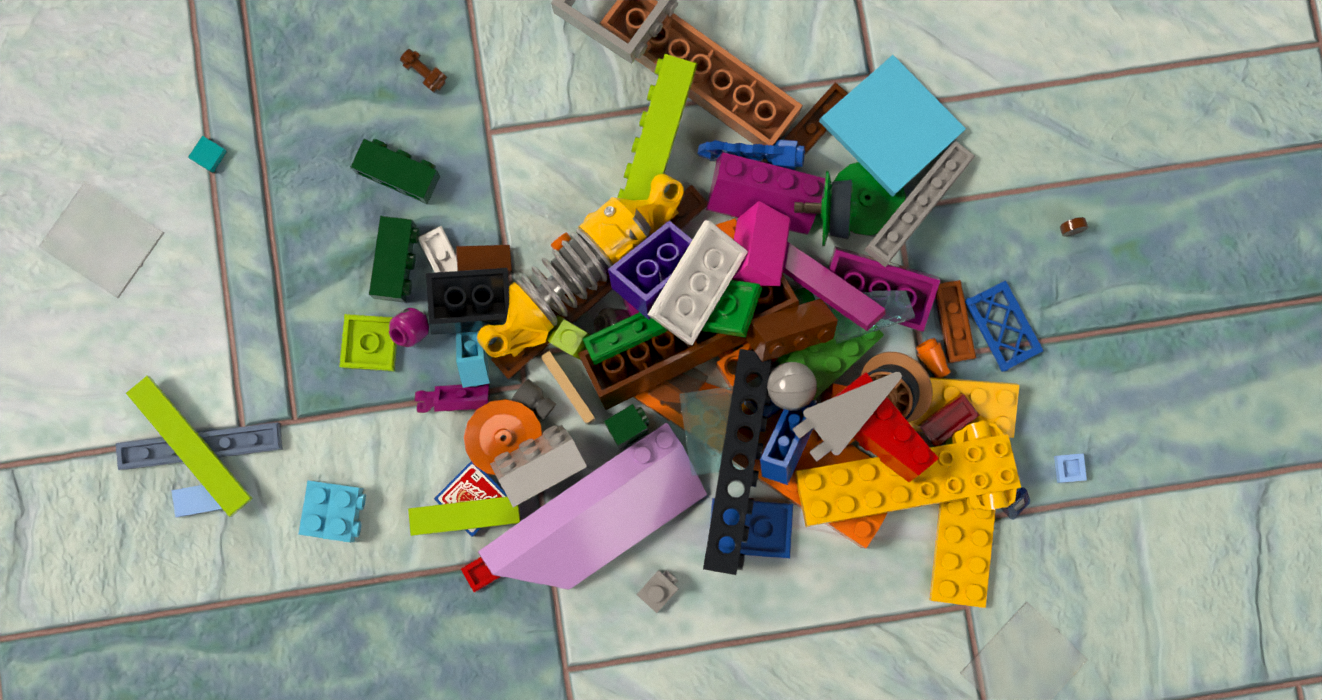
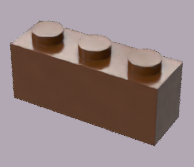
(791, 329)

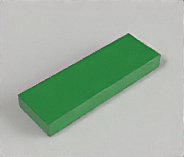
(621, 337)

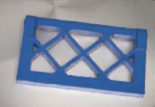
(1014, 307)

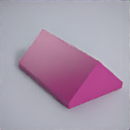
(765, 237)

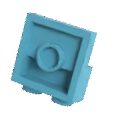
(332, 511)

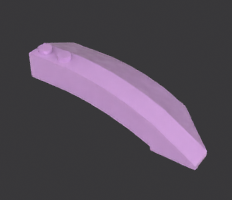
(599, 515)

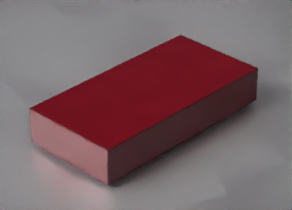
(948, 420)

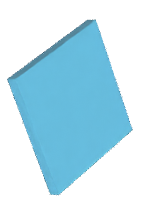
(892, 125)

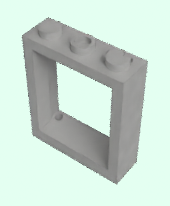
(627, 51)

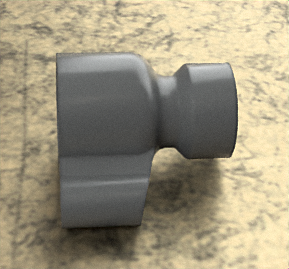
(532, 397)

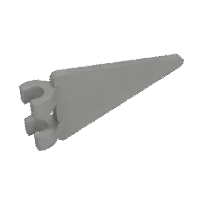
(844, 415)

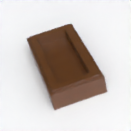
(483, 257)

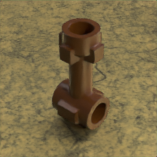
(433, 78)

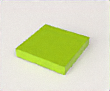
(367, 343)

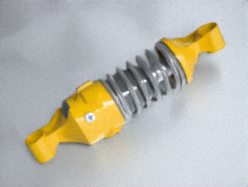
(579, 265)

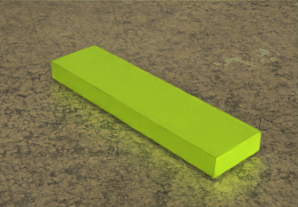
(462, 516)

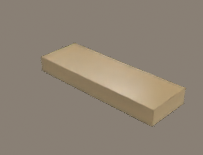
(568, 388)

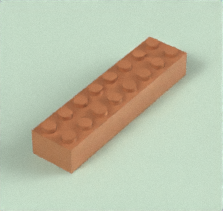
(720, 81)

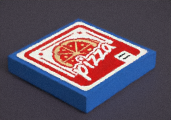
(470, 485)

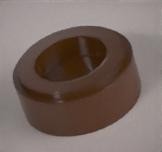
(1073, 226)

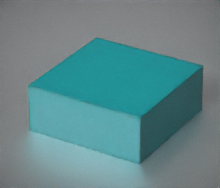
(207, 154)

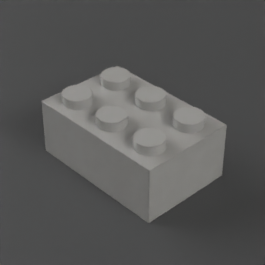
(538, 464)

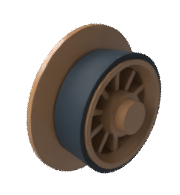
(913, 391)

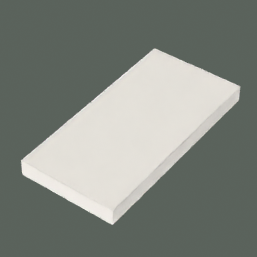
(698, 282)

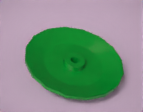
(881, 205)

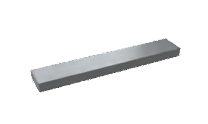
(919, 203)

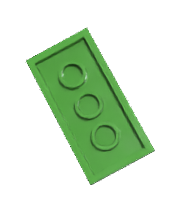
(830, 359)

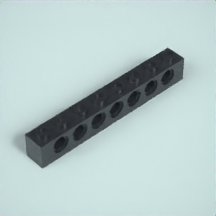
(715, 559)

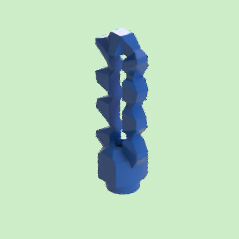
(783, 153)

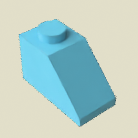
(471, 360)

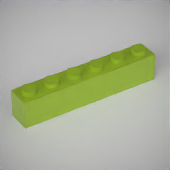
(659, 126)

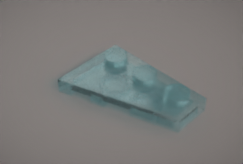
(897, 311)
(705, 425)

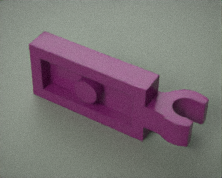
(452, 398)

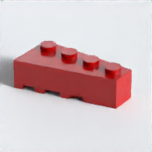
(893, 438)

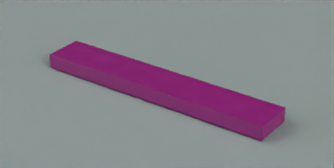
(831, 288)

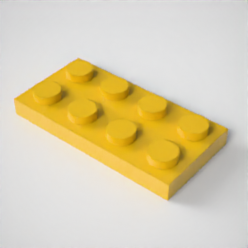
(992, 400)
(962, 554)

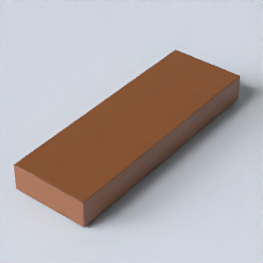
(954, 322)

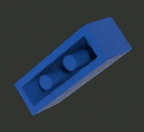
(784, 447)

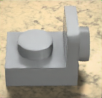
(658, 590)

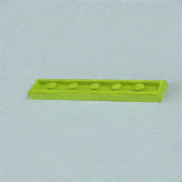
(189, 446)

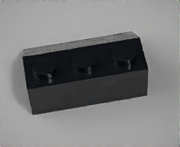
(467, 300)

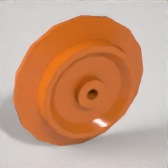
(490, 423)

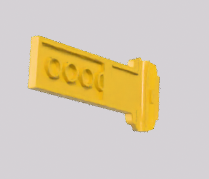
(972, 468)

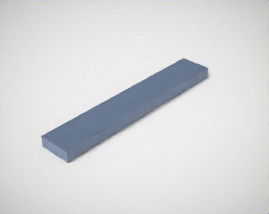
(222, 442)

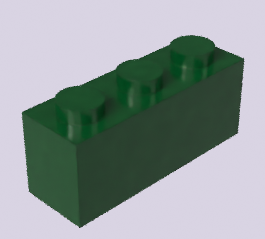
(396, 170)
(393, 259)
(627, 426)

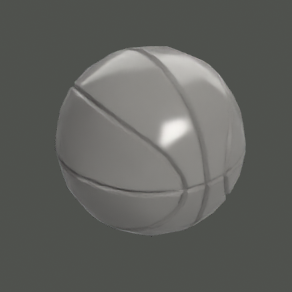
(792, 386)

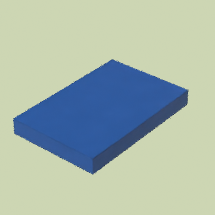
(768, 531)

